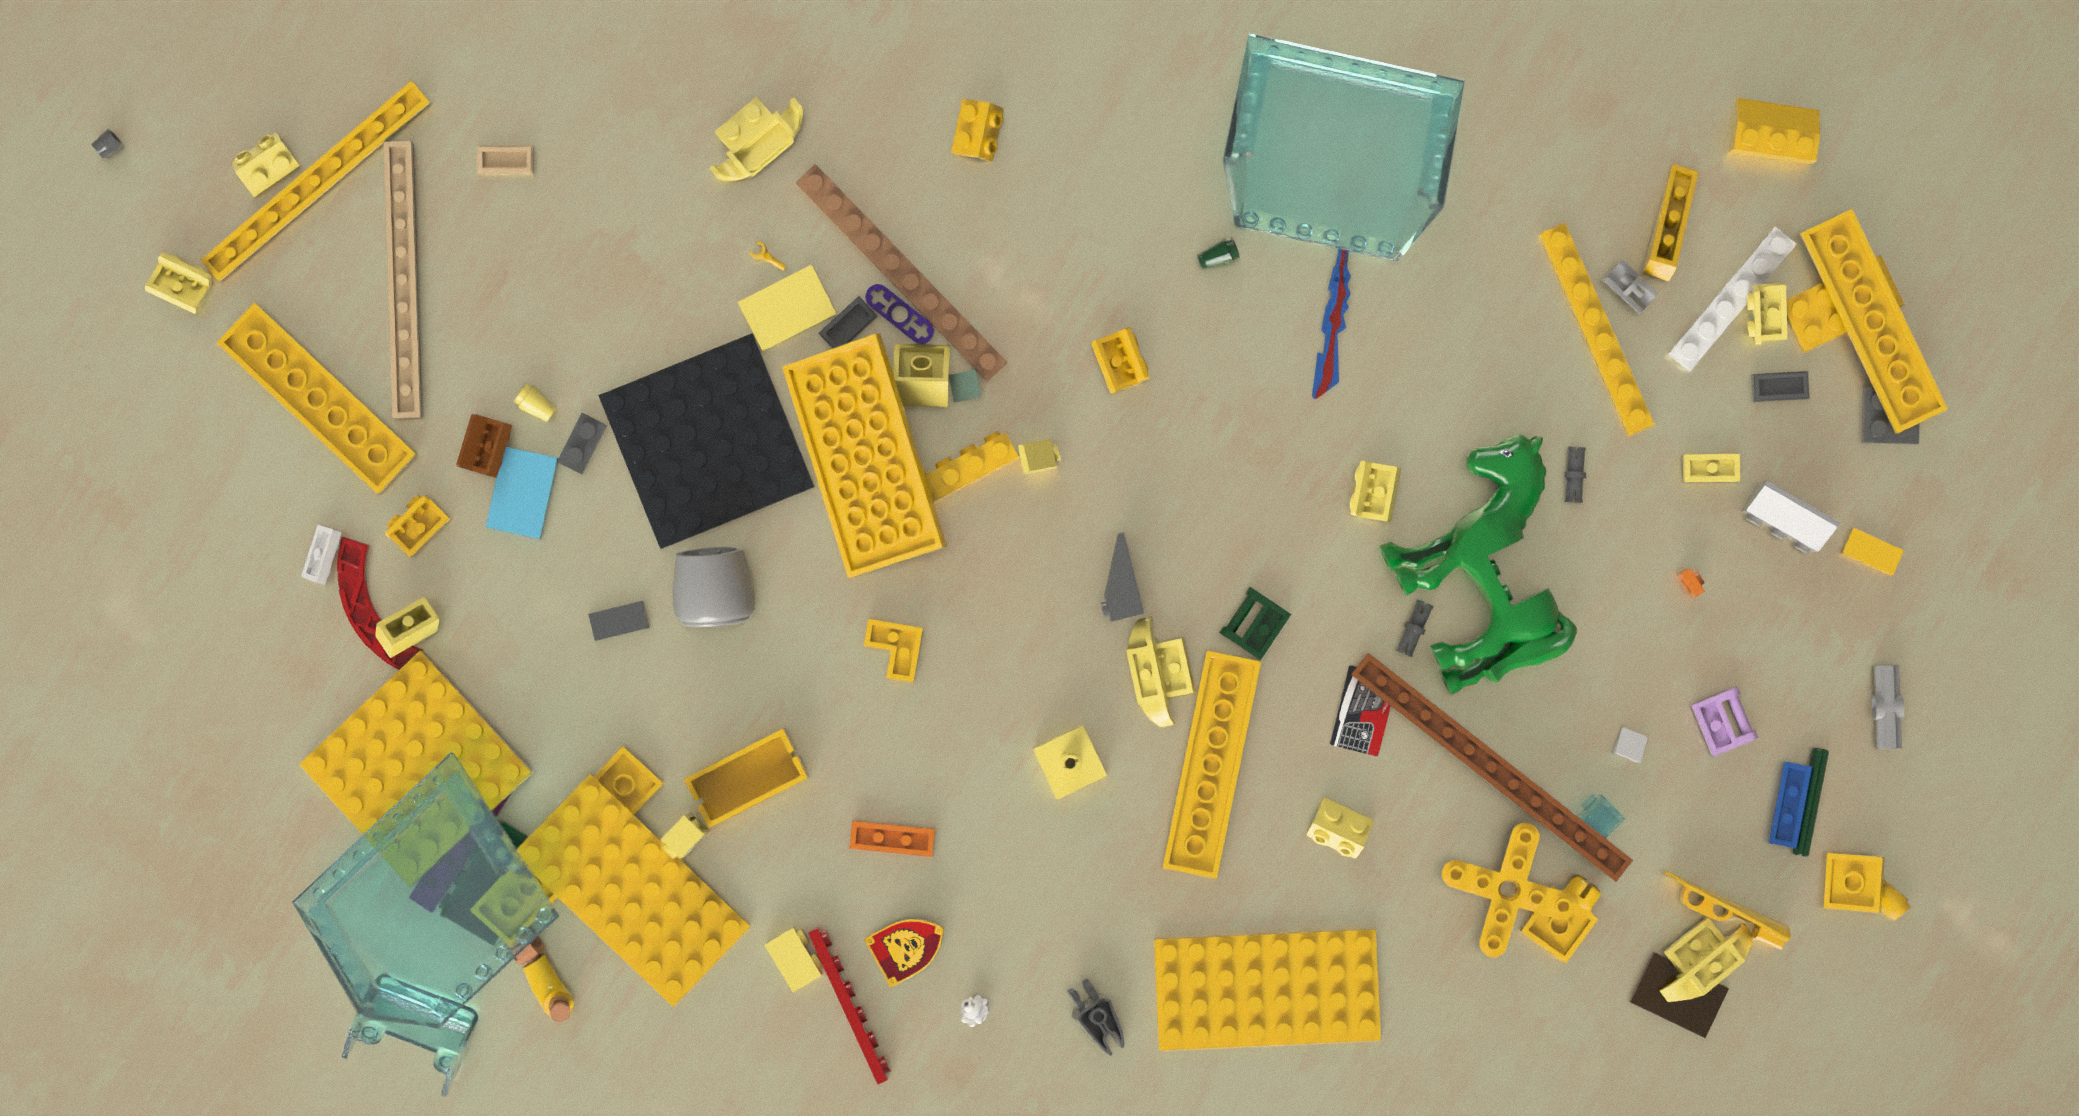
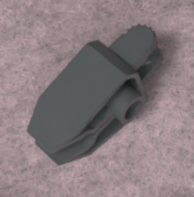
(1096, 1017)

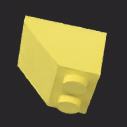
(922, 374)

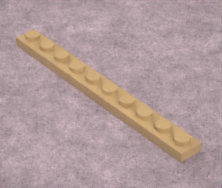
(402, 279)

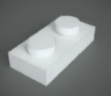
(321, 554)

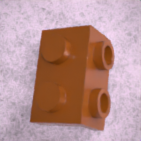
(484, 445)

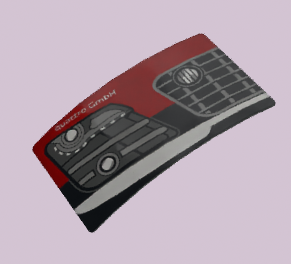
(1360, 718)

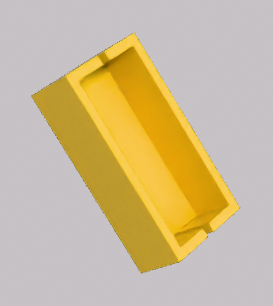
(746, 778)

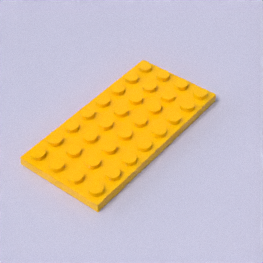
(864, 455)
(631, 890)
(1267, 989)

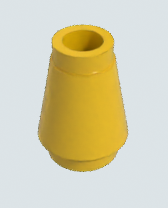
(1893, 901)

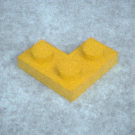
(901, 641)

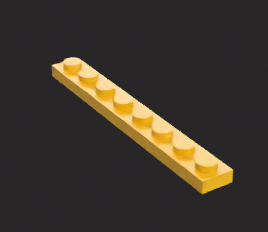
(1596, 329)

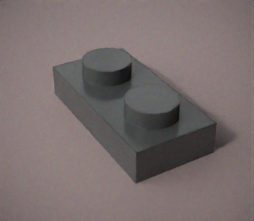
(582, 443)

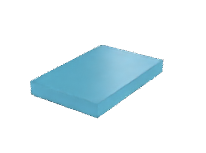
(522, 493)

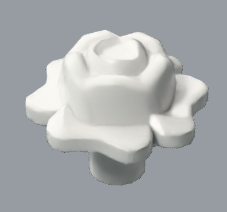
(974, 1010)

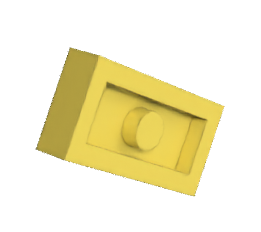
(1711, 468)

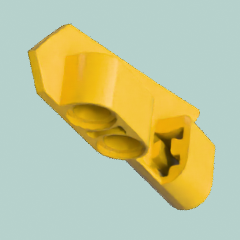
(1764, 928)

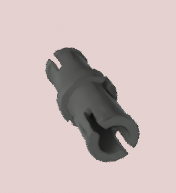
(1575, 474)
(1414, 628)

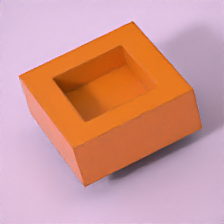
(1692, 581)

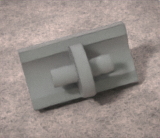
(1630, 286)

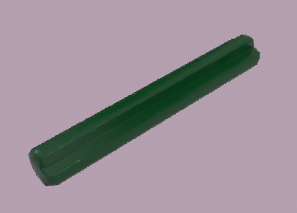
(1818, 762)

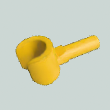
(768, 257)

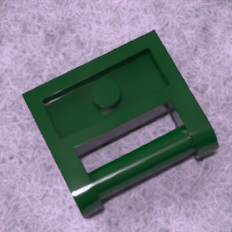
(1262, 629)

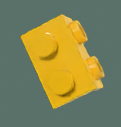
(977, 129)
(1120, 360)
(417, 524)

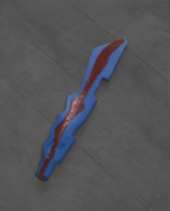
(1333, 323)

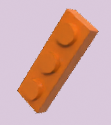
(892, 838)

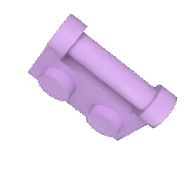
(1716, 725)

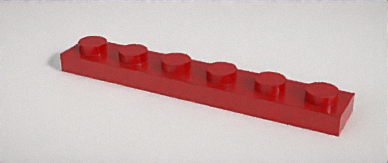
(855, 1015)

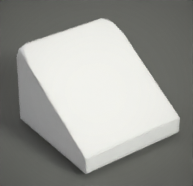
(1630, 745)

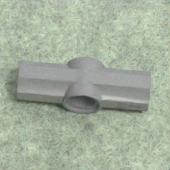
(1887, 706)

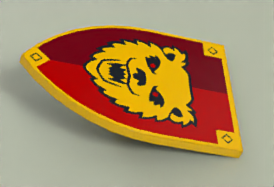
(905, 948)

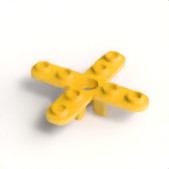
(1527, 895)

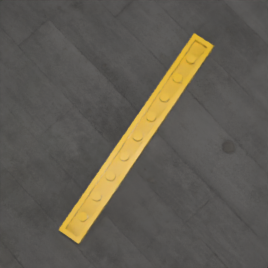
(315, 181)

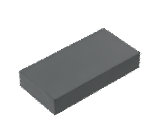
(848, 323)
(1780, 386)
(618, 620)

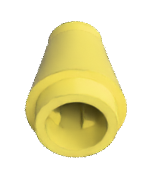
(534, 402)

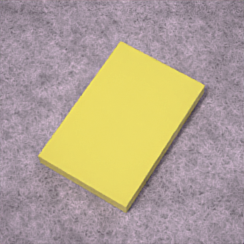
(787, 308)

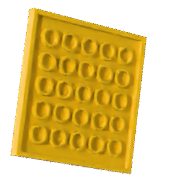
(402, 738)

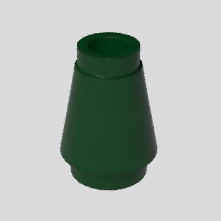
(1219, 254)

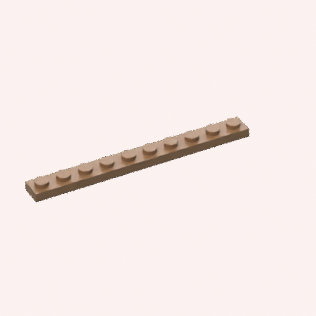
(901, 272)

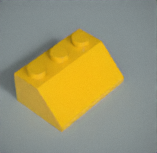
(1775, 131)

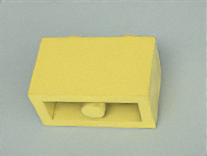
(407, 627)
(794, 958)

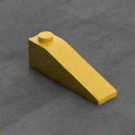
(1671, 223)

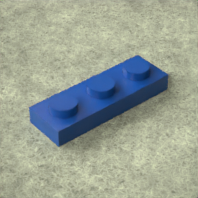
(1790, 805)

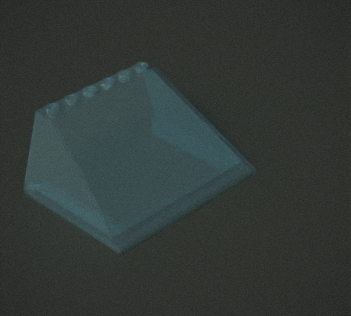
(1339, 148)
(425, 904)

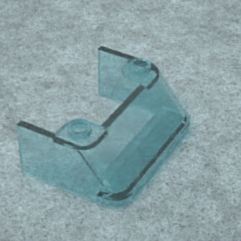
(448, 1042)

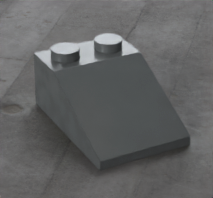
(1121, 589)

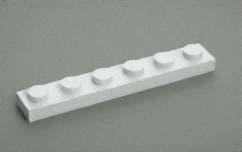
(1731, 299)

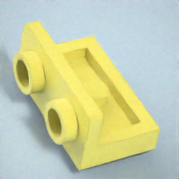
(264, 163)
(179, 282)
(1768, 312)
(1375, 491)
(1340, 828)

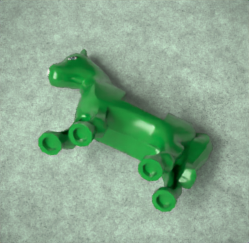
(1517, 632)

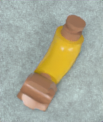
(545, 982)

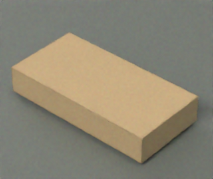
(505, 159)

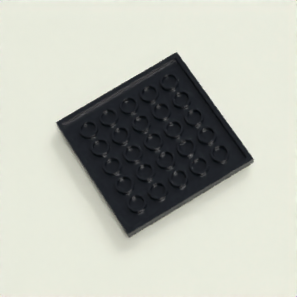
(706, 441)

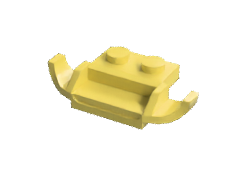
(756, 138)
(1158, 671)
(1705, 959)

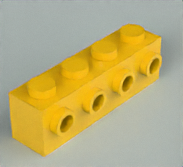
(970, 466)

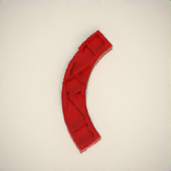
(357, 600)

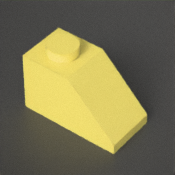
(1038, 456)

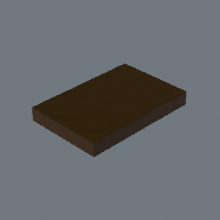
(1692, 1014)

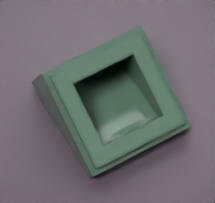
(965, 386)

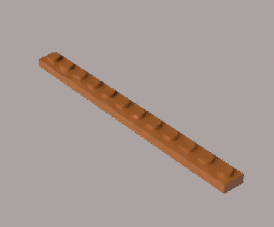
(1492, 767)

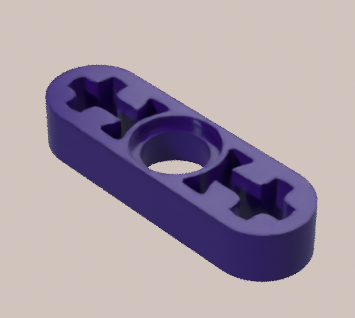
(878, 307)

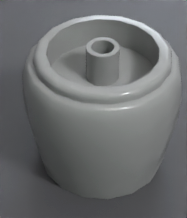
(712, 587)

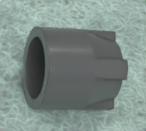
(107, 144)

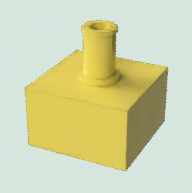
(1069, 762)

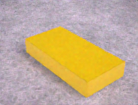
(1872, 551)

